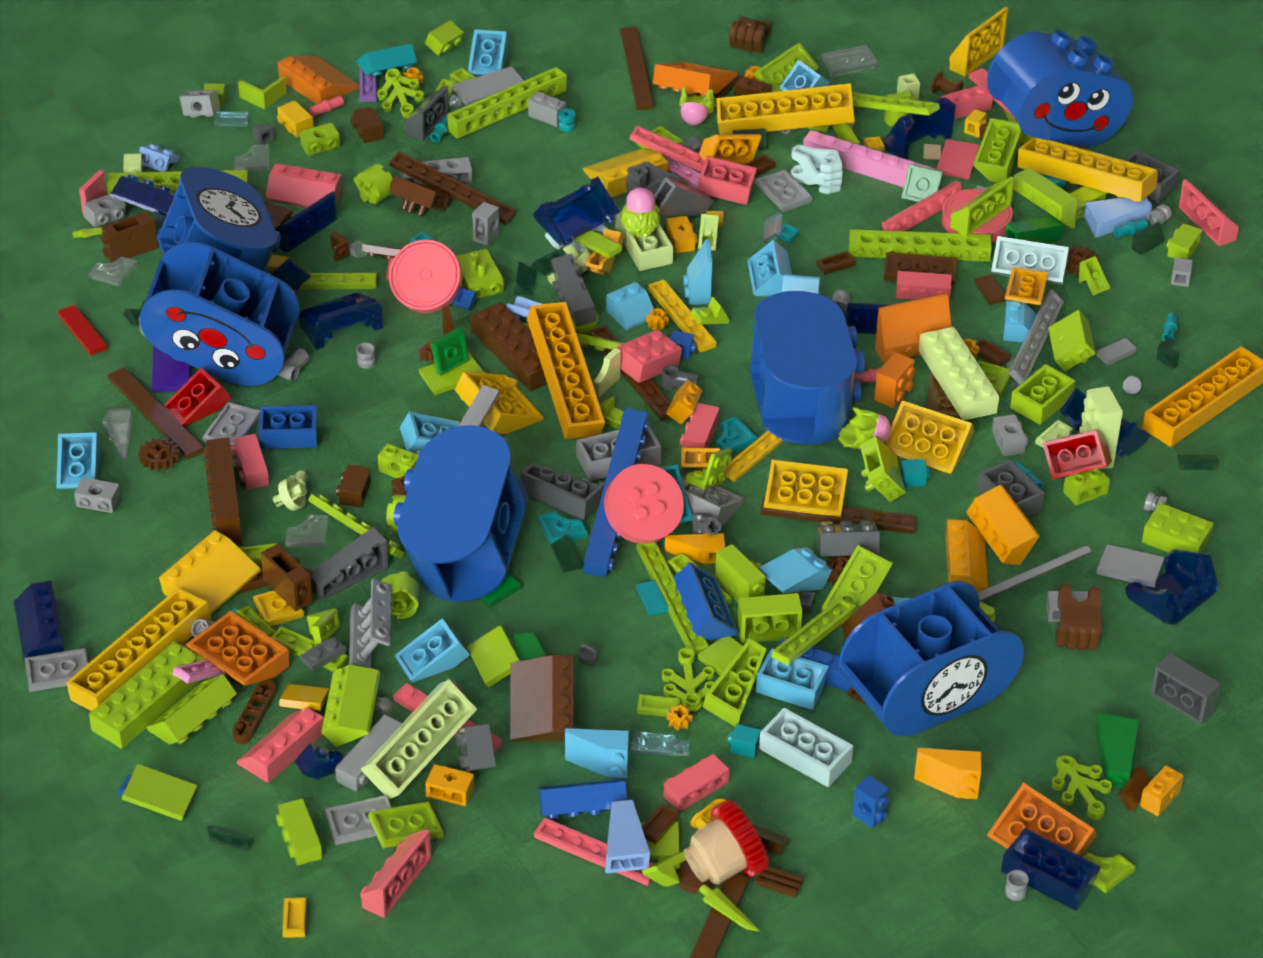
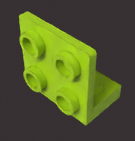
(714, 473)

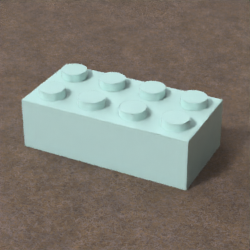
(1030, 256)
(806, 747)

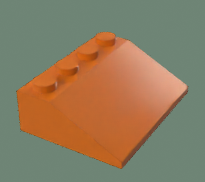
(692, 76)
(315, 78)
(902, 324)
(241, 650)
(1042, 816)

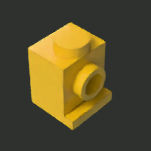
(974, 121)

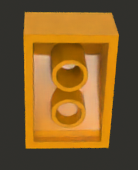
(1026, 286)
(949, 771)

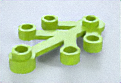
(394, 78)
(691, 699)
(1068, 766)

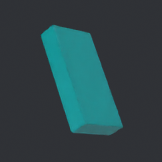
(651, 598)

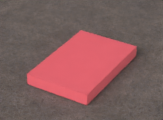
(957, 159)

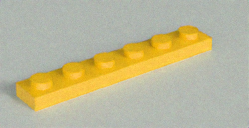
(681, 315)

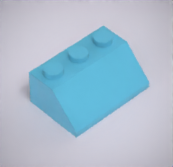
(768, 269)
(796, 684)

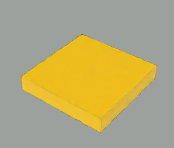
(275, 609)
(304, 696)

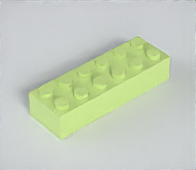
(958, 373)
(418, 739)

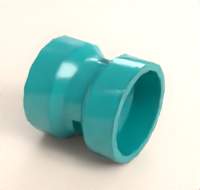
(566, 119)

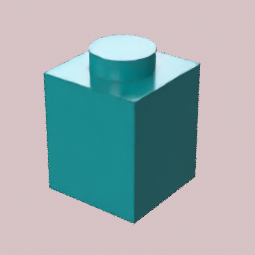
(914, 472)
(744, 741)

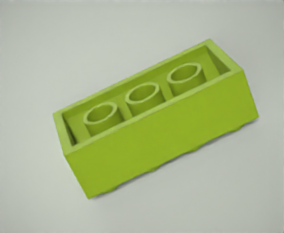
(998, 149)
(1046, 196)
(983, 207)
(350, 704)
(192, 710)

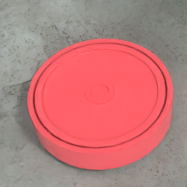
(995, 226)
(425, 276)
(643, 503)

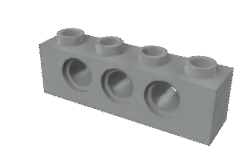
(456, 168)

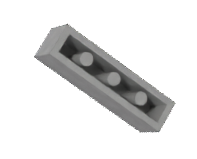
(348, 770)

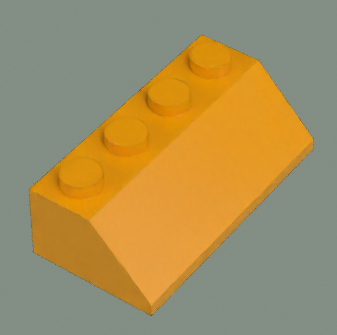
(1003, 525)
(966, 554)

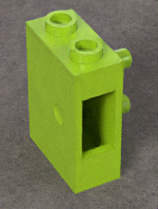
(480, 273)
(1072, 340)
(881, 469)
(739, 574)

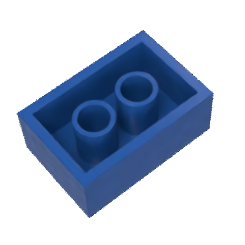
(288, 427)

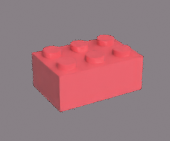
(726, 180)
(648, 355)

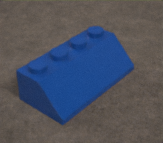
(704, 603)
(834, 677)
(580, 797)

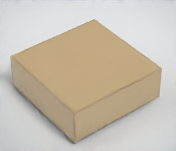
(932, 151)

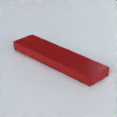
(82, 330)

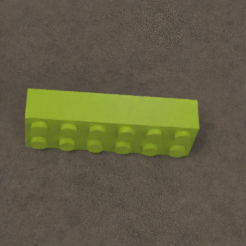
(143, 697)

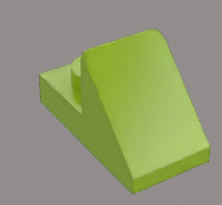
(709, 230)
(1092, 273)
(712, 315)
(611, 415)
(323, 624)
(664, 870)

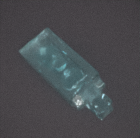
(659, 744)

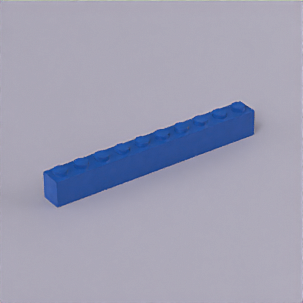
(625, 454)

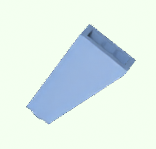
(1107, 214)
(626, 841)

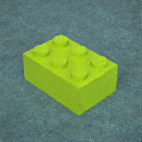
(1042, 394)
(1177, 530)
(769, 617)

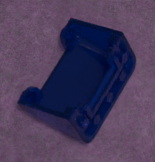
(916, 126)
(577, 212)
(323, 318)
(1180, 590)

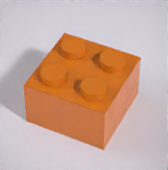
(894, 380)

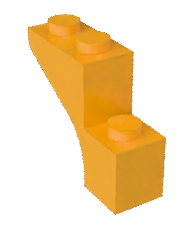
(600, 264)

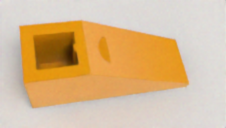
(697, 547)

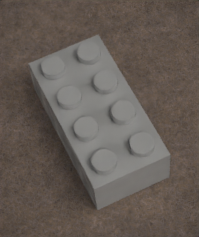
(596, 452)

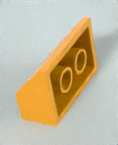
(731, 147)

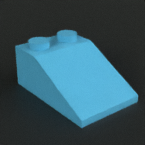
(488, 52)
(699, 277)
(421, 428)
(77, 458)
(797, 571)
(432, 652)
(598, 750)

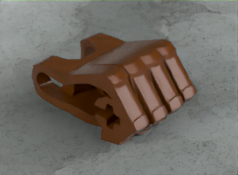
(749, 34)
(1078, 620)

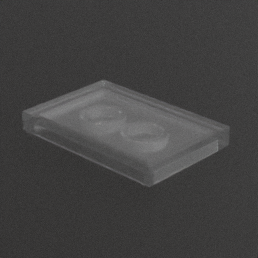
(849, 60)

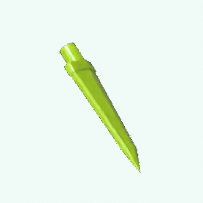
(85, 233)
(721, 903)

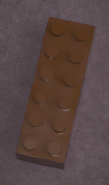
(509, 343)
(223, 489)

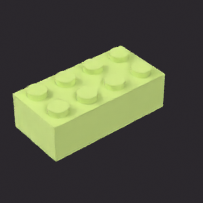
(647, 251)
(1104, 414)

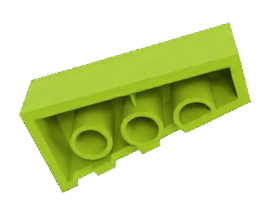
(734, 686)

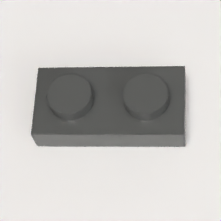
(323, 653)

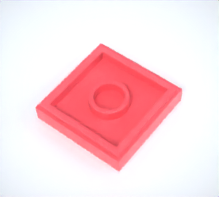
(93, 188)

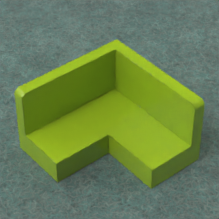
(264, 97)

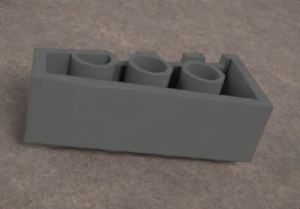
(572, 290)
(562, 490)
(351, 565)

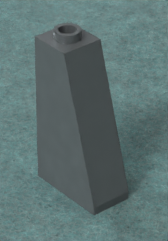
(680, 200)

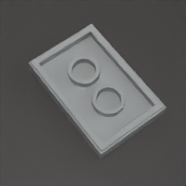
(784, 190)
(232, 422)
(1130, 565)
(54, 669)
(351, 820)

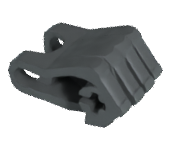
(647, 176)

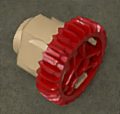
(726, 846)

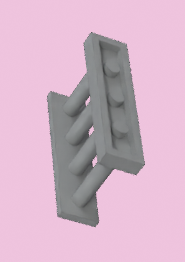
(370, 624)

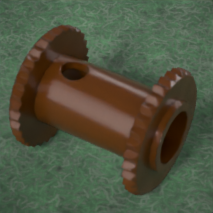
(944, 85)

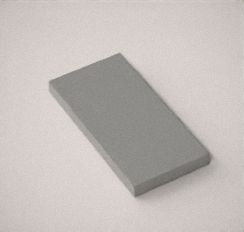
(486, 85)

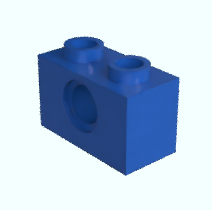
(871, 801)

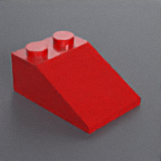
(197, 399)

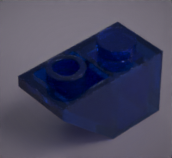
(318, 761)

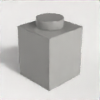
(1181, 272)

